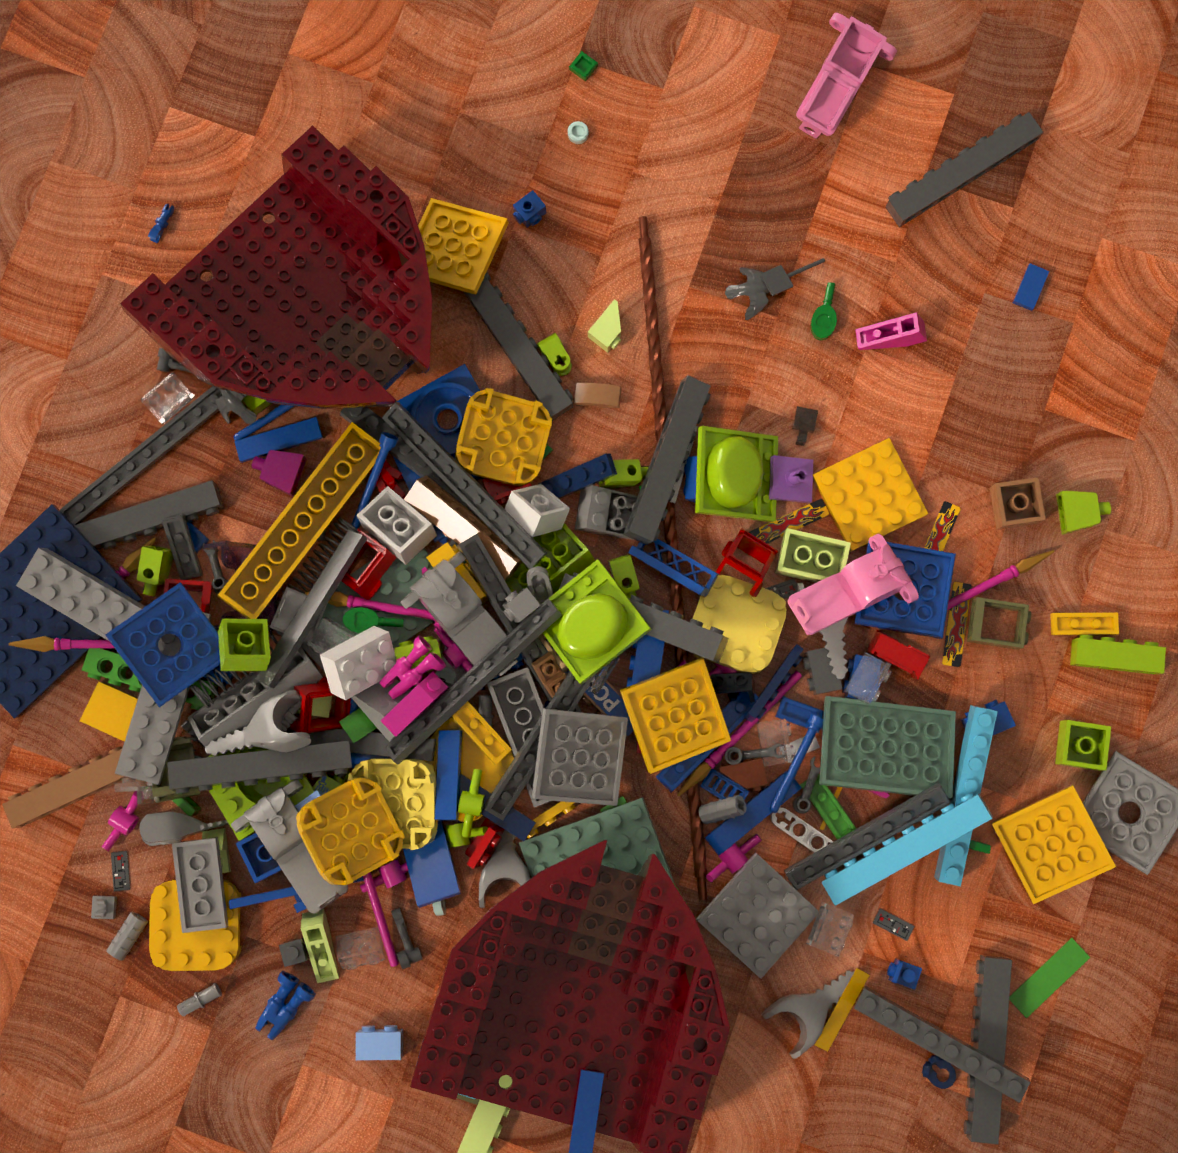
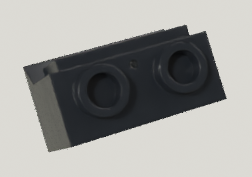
(733, 683)

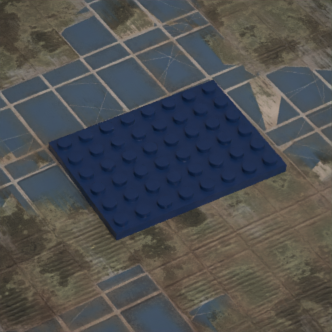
(28, 672)

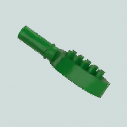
(824, 317)
(362, 618)

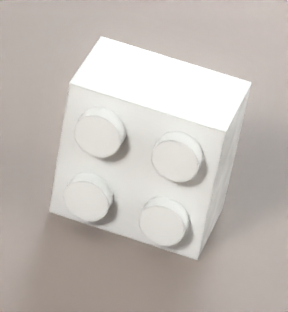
(537, 510)

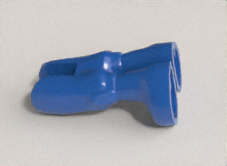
(277, 1011)

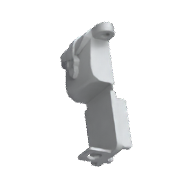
(457, 610)
(277, 828)

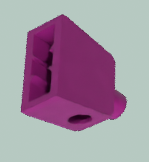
(281, 470)

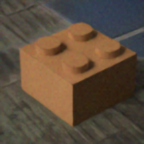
(1017, 503)

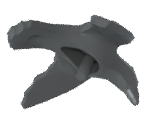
(754, 288)
(233, 402)

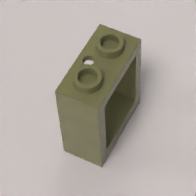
(976, 621)

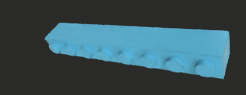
(967, 779)
(907, 848)

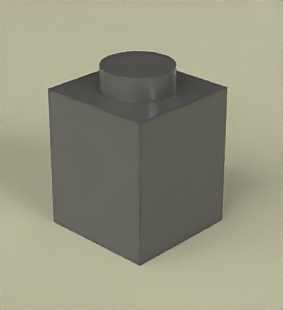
(294, 952)

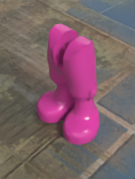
(408, 676)

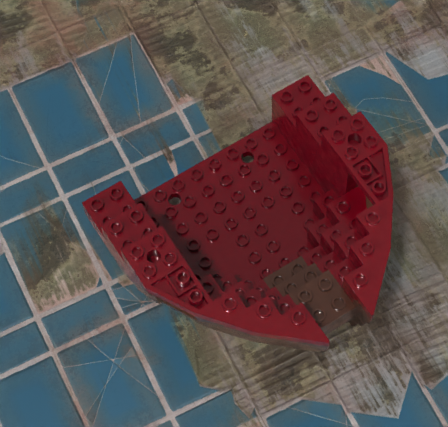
(305, 306)
(586, 977)

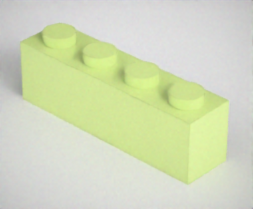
(485, 1124)

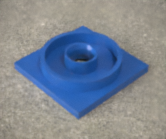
(445, 393)
(932, 577)
(139, 639)

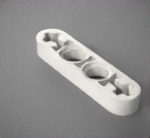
(809, 834)

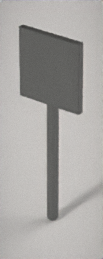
(777, 279)

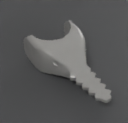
(833, 637)
(265, 729)
(172, 827)
(503, 865)
(809, 1011)

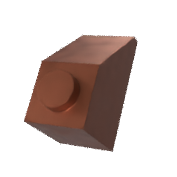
(747, 774)

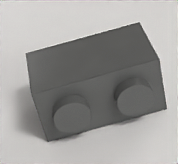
(821, 678)

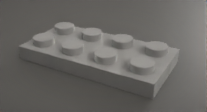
(200, 885)

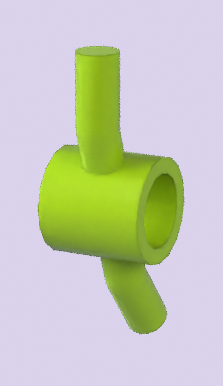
(471, 803)
(455, 837)

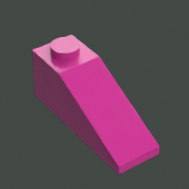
(892, 333)
(414, 704)

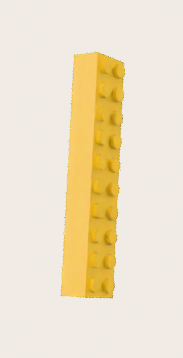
(301, 523)

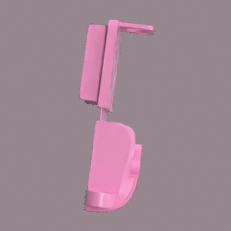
(841, 74)
(853, 589)

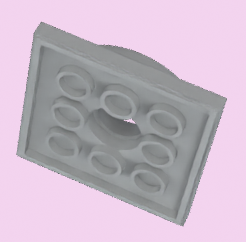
(1146, 838)

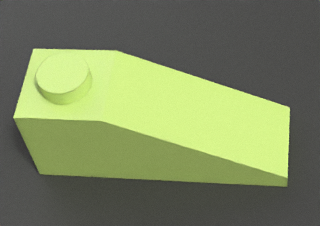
(319, 946)

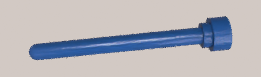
(262, 422)
(387, 442)
(815, 724)

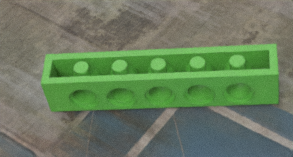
(95, 666)

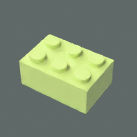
(811, 556)

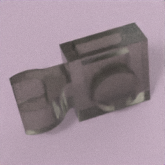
(804, 422)

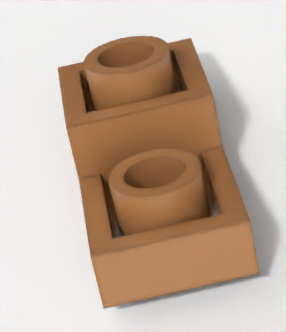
(597, 394)
(549, 673)

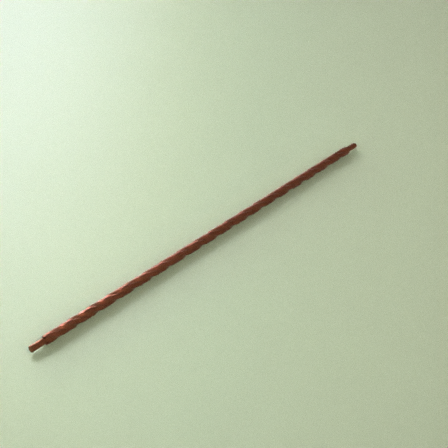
(670, 531)

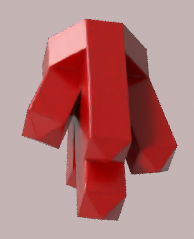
(387, 478)

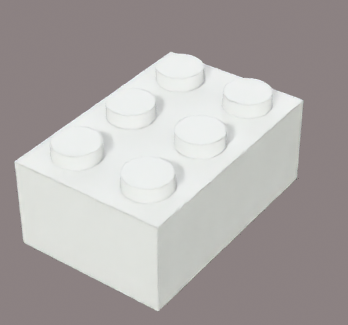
(396, 525)
(358, 662)

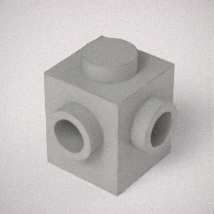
(520, 605)

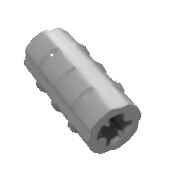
(722, 809)
(127, 936)

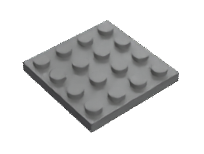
(579, 757)
(757, 915)

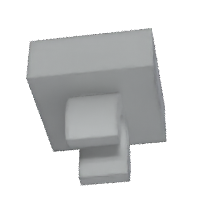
(104, 907)

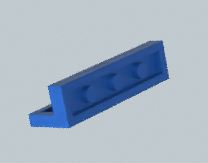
(675, 574)

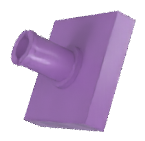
(791, 479)

